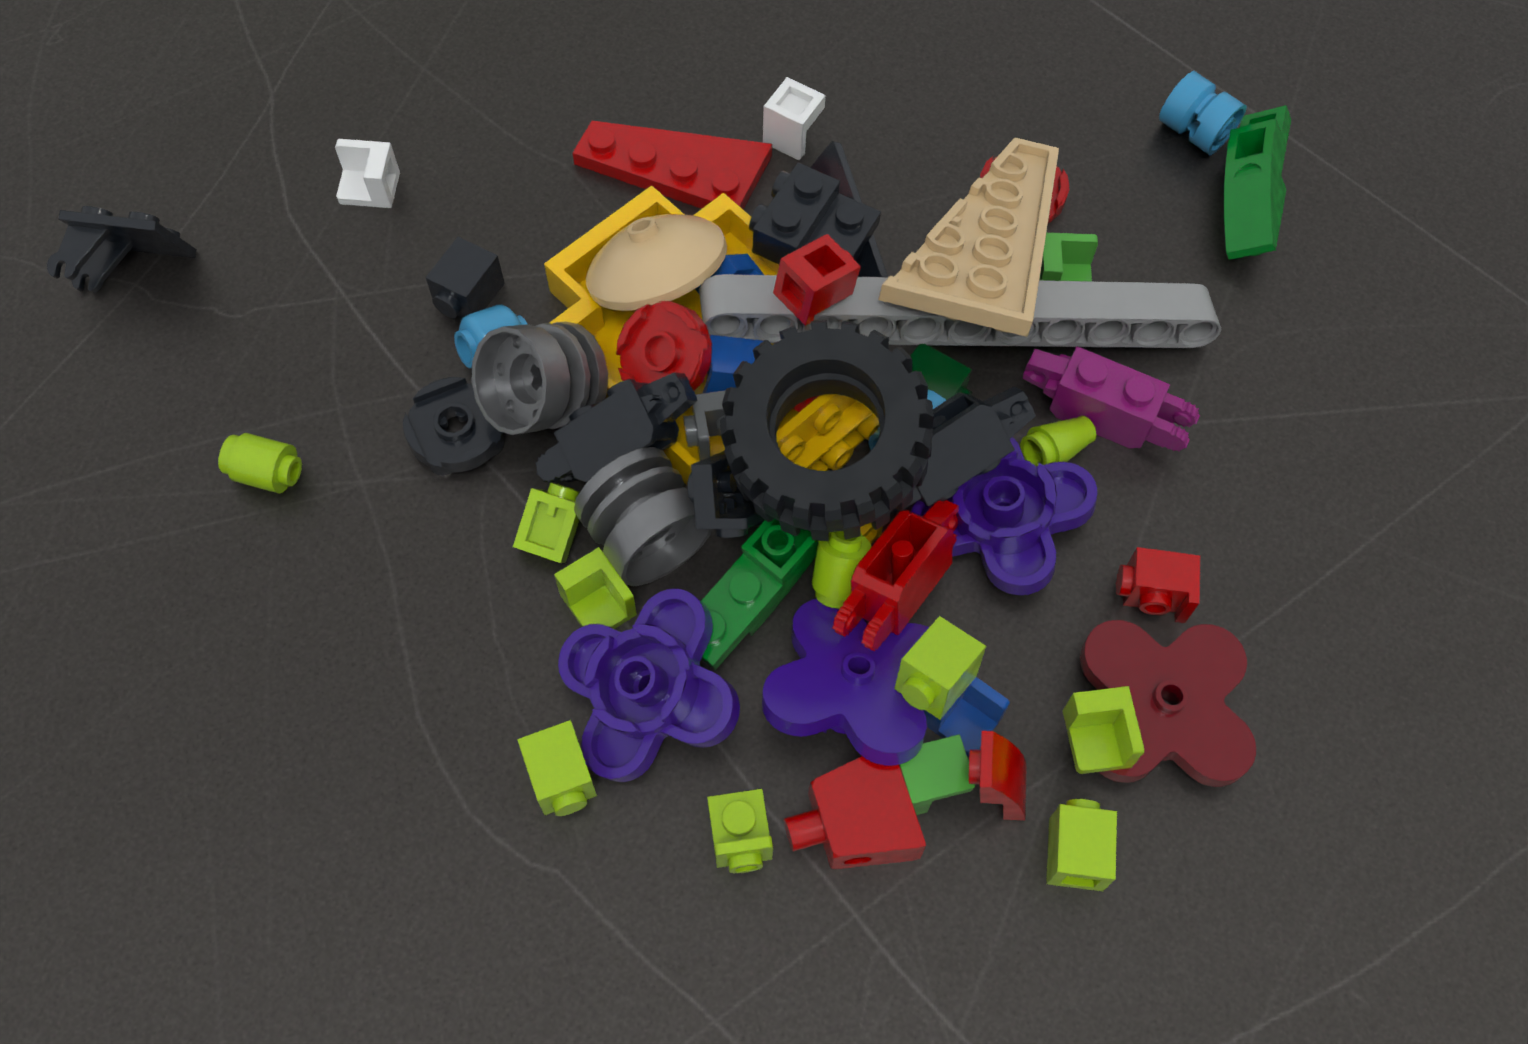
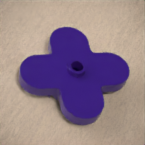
(1012, 516)
(846, 688)
(679, 697)

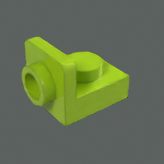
(548, 523)
(740, 830)

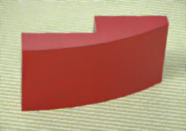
(1000, 773)

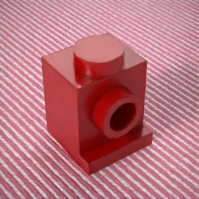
(815, 278)
(1161, 582)

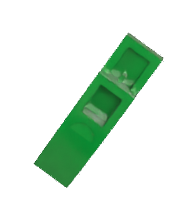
(1254, 182)
(755, 586)

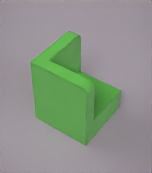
(1068, 257)
(937, 772)

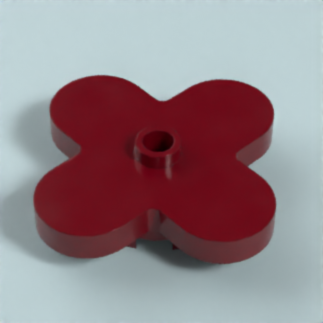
(1195, 679)

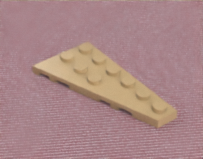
(988, 248)

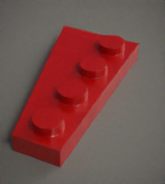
(674, 162)

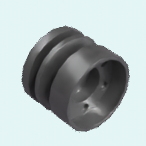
(537, 375)
(641, 516)

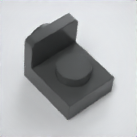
(704, 421)

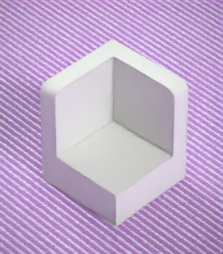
(790, 115)
(368, 173)

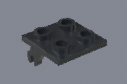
(99, 241)

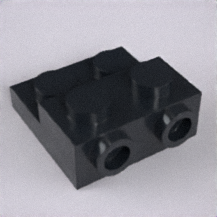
(806, 208)

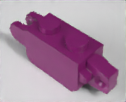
(1114, 397)

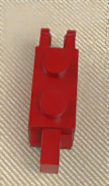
(899, 573)

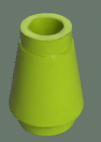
(1057, 440)

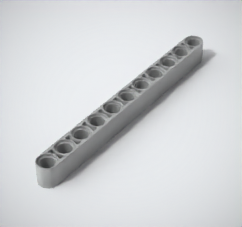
(1063, 315)

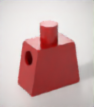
(859, 817)

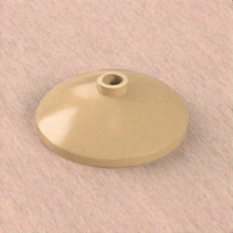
(655, 261)

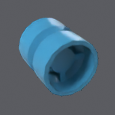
(1202, 112)

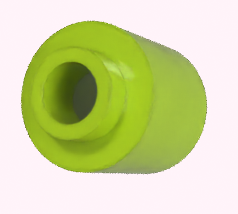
(260, 462)
(835, 567)

